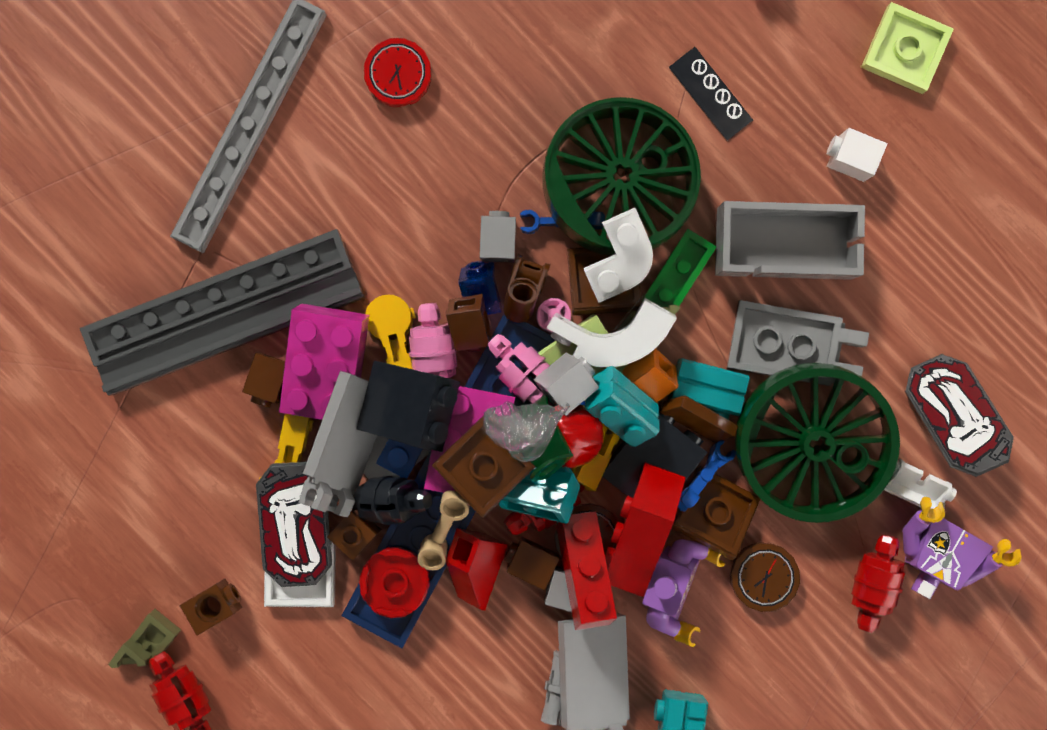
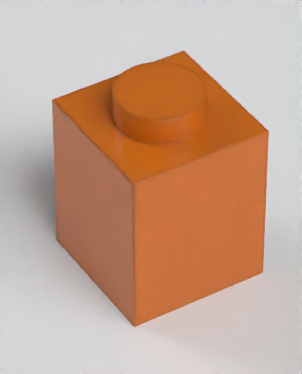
(653, 375)

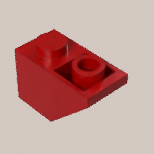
(474, 565)

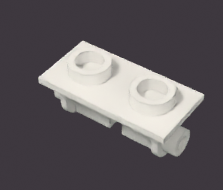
(908, 485)

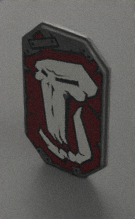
(959, 415)
(291, 533)

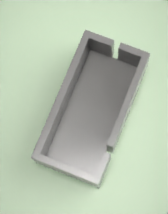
(789, 240)

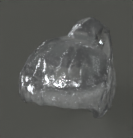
(524, 428)

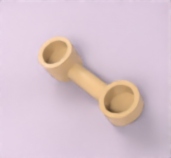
(434, 546)

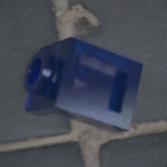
(479, 279)

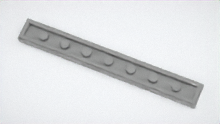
(248, 125)

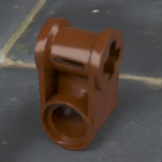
(524, 284)

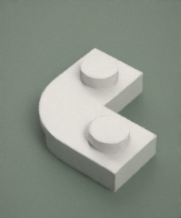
(629, 263)

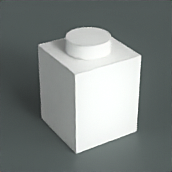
(855, 154)

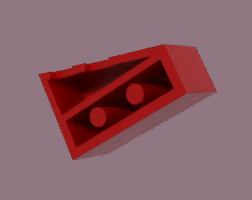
(645, 529)

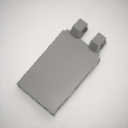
(779, 337)
(338, 450)
(594, 676)

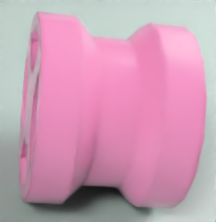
(551, 307)

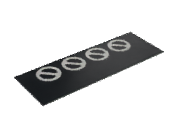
(711, 93)

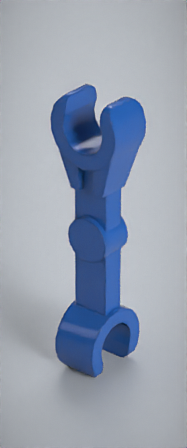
(595, 220)
(715, 460)

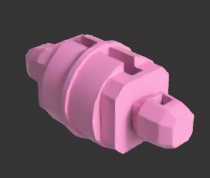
(432, 344)
(511, 375)

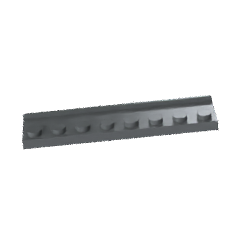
(220, 312)

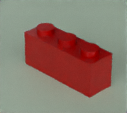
(586, 571)

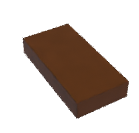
(699, 418)

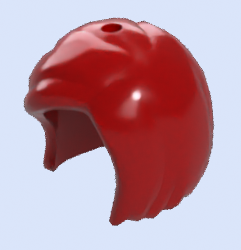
(583, 435)

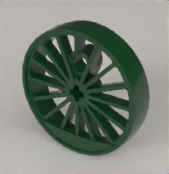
(564, 205)
(832, 447)

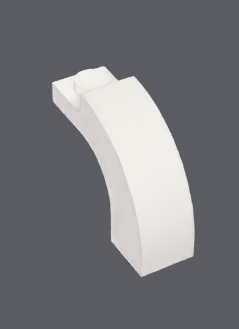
(617, 348)

